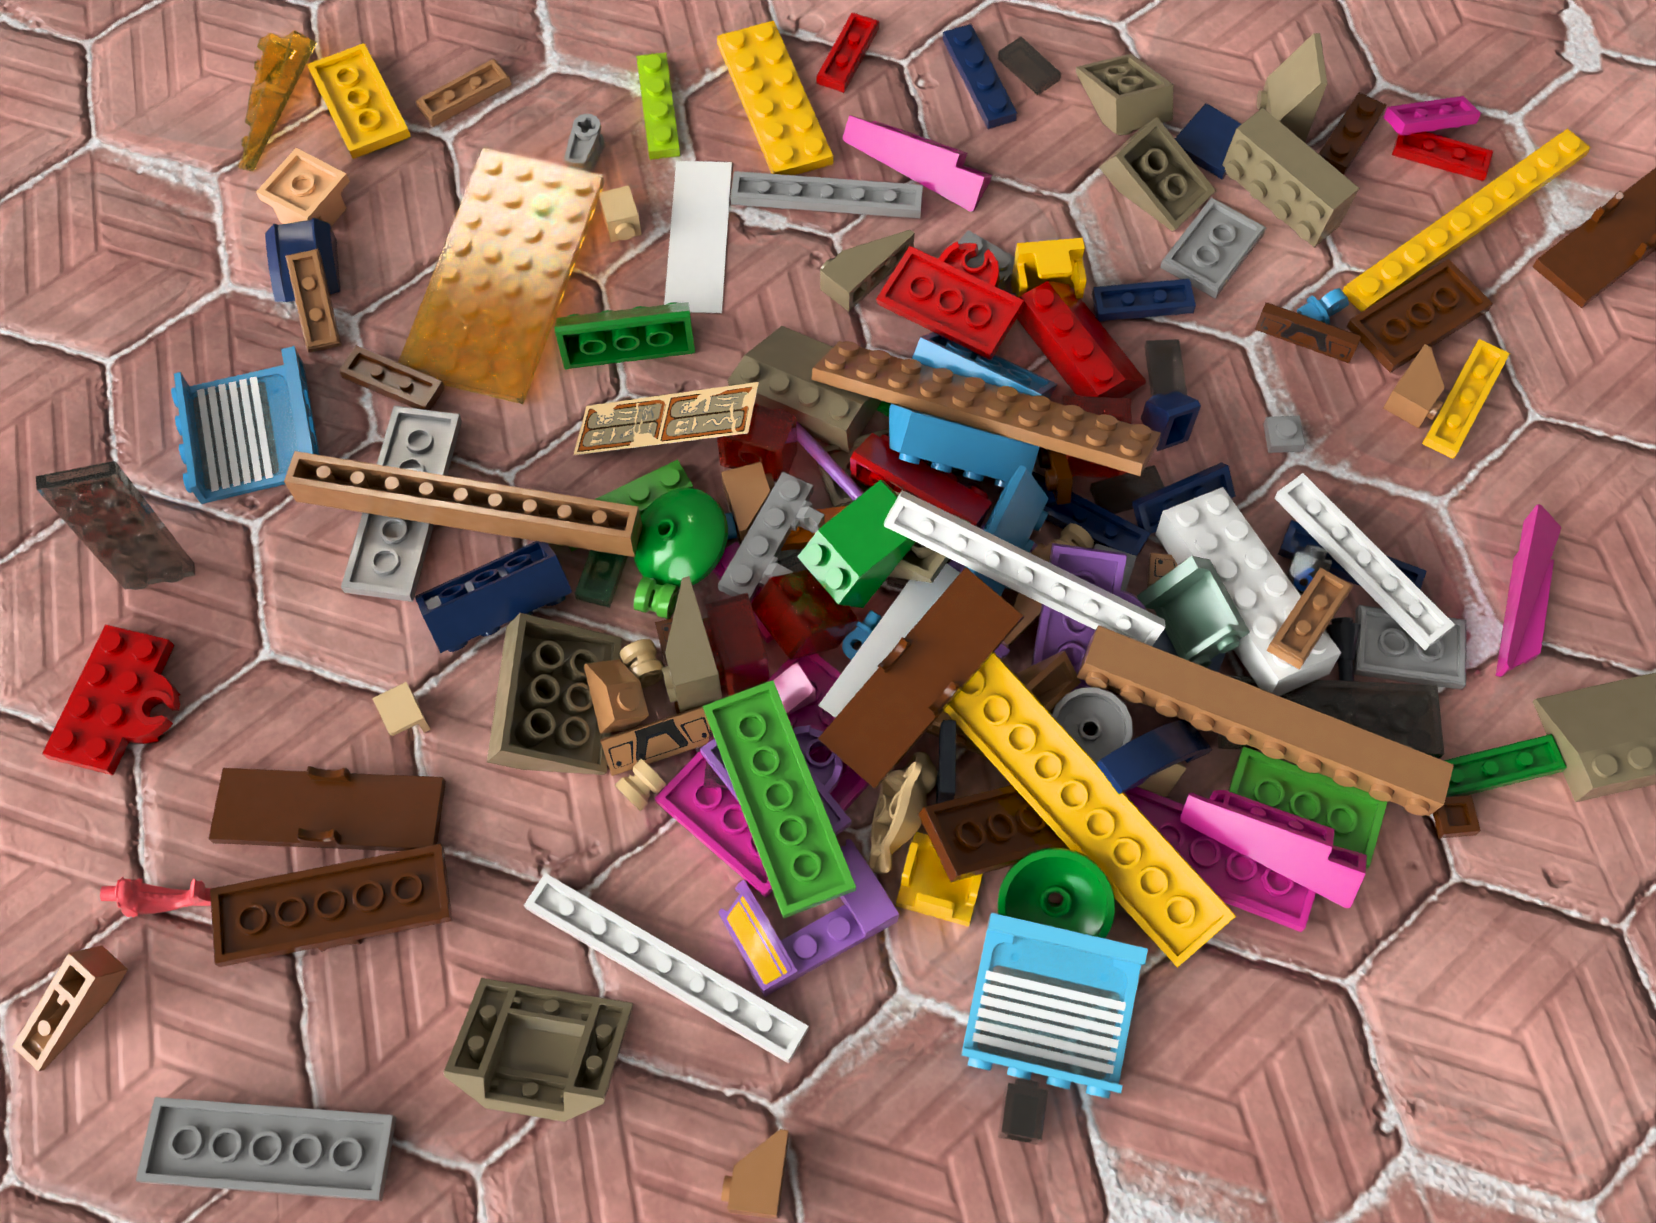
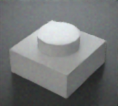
(1284, 434)

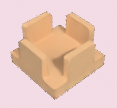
(305, 189)

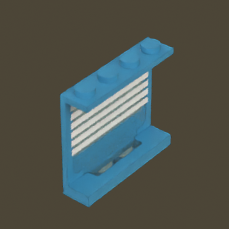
(244, 429)

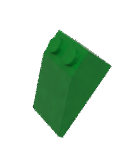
(855, 549)

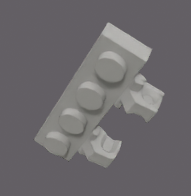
(757, 555)

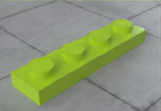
(658, 106)

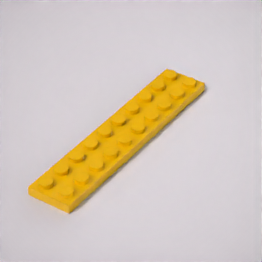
(1087, 811)

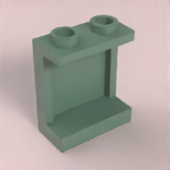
(1196, 611)

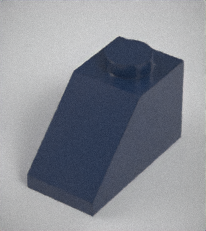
(1171, 416)

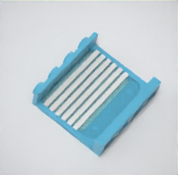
(1053, 1004)

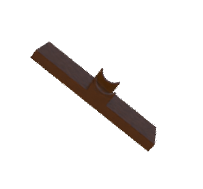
(1605, 244)
(920, 677)
(327, 809)
(330, 905)

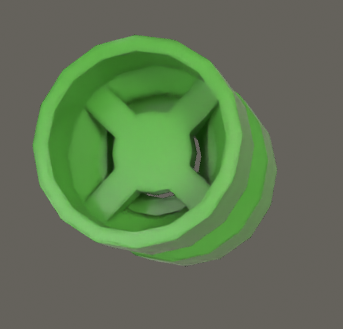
(656, 597)

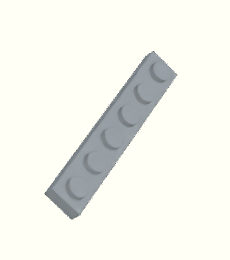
(826, 194)

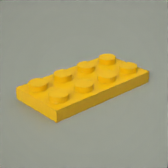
(358, 101)

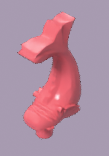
(144, 898)

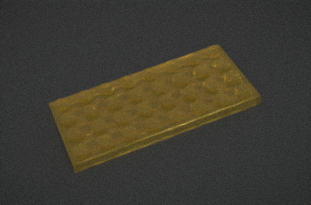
(502, 275)

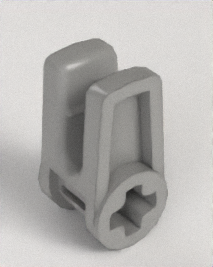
(584, 143)

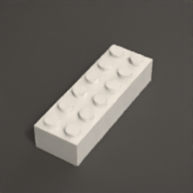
(1258, 586)

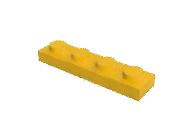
(1465, 399)

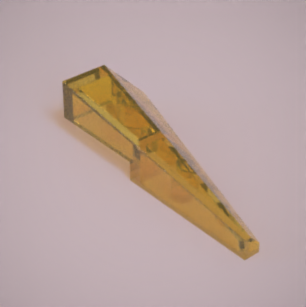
(274, 82)

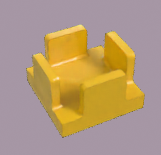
(1049, 261)
(928, 889)

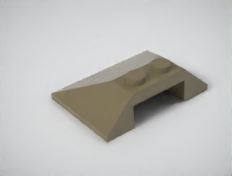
(537, 1049)

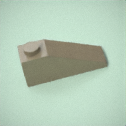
(862, 268)

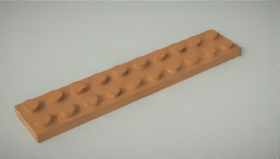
(988, 407)

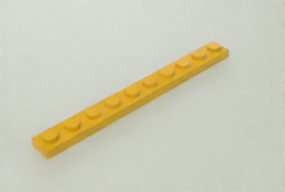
(1466, 220)

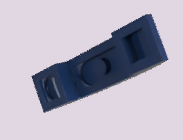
(1152, 753)

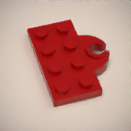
(953, 297)
(114, 701)

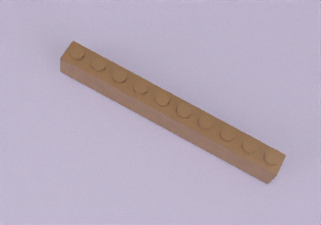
(464, 503)
(1266, 722)

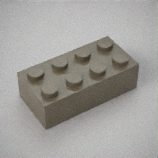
(1289, 177)

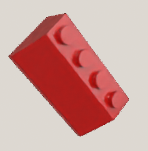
(1077, 343)
(877, 462)

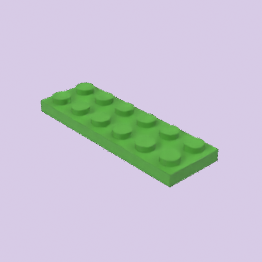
(779, 799)

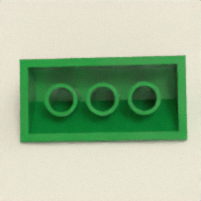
(625, 335)

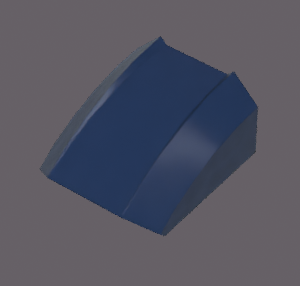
(297, 238)

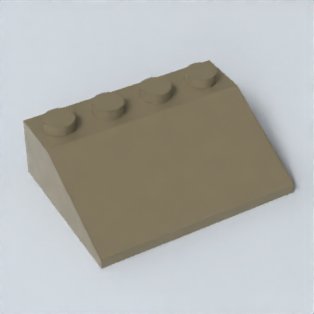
(784, 376)
(544, 699)
(1604, 735)

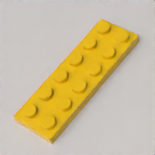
(774, 100)

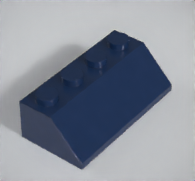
(493, 595)

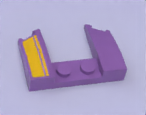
(781, 962)

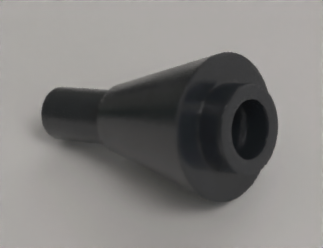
(1345, 636)

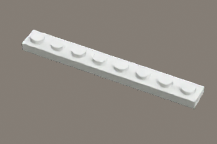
(1020, 569)
(667, 968)

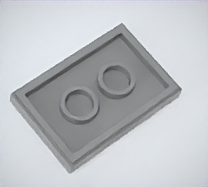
(1213, 247)
(1392, 654)

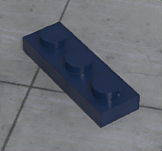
(1143, 300)
(1150, 507)

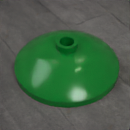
(692, 544)
(1085, 890)

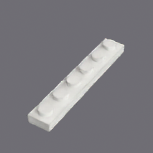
(1364, 561)

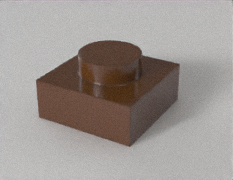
(1457, 818)

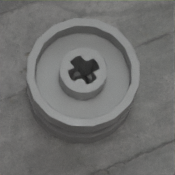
(1101, 713)

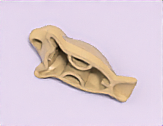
(897, 809)

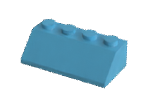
(943, 353)
(957, 446)
(1016, 516)

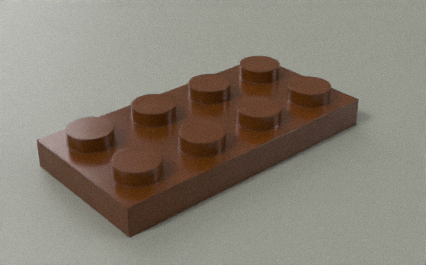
(1419, 315)
(985, 832)

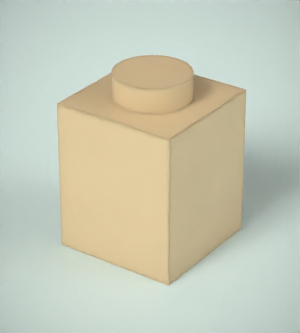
(620, 213)

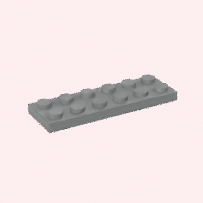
(392, 550)
(267, 1149)

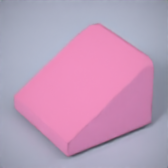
(794, 689)

